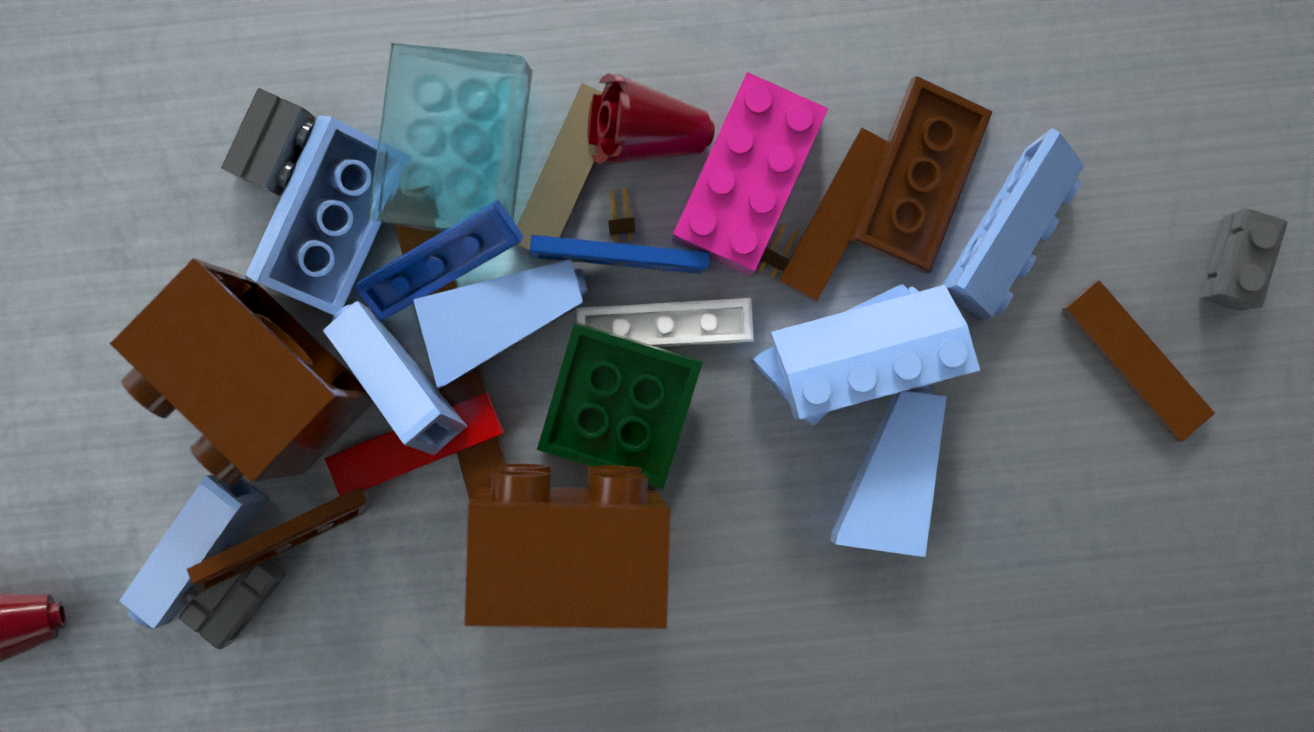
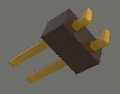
(624, 225)
(774, 260)

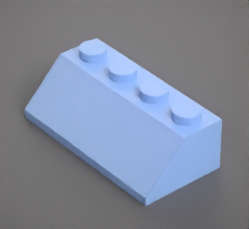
(321, 219)
(1014, 225)
(873, 352)

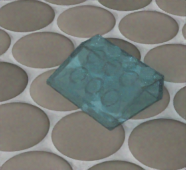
(449, 135)

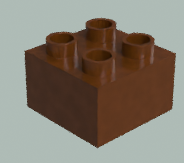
(239, 375)
(567, 551)

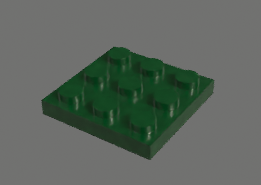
(619, 403)

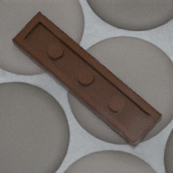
(833, 219)
(1138, 361)
(277, 540)

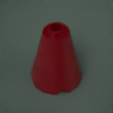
(644, 124)
(28, 622)

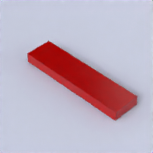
(389, 457)

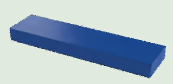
(618, 254)
(439, 260)

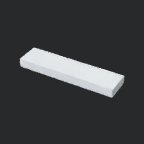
(676, 322)

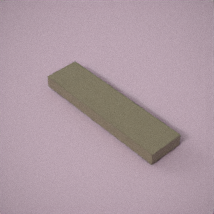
(562, 175)

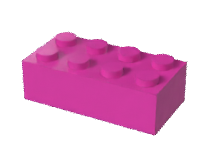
(749, 174)

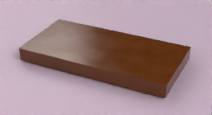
(920, 175)

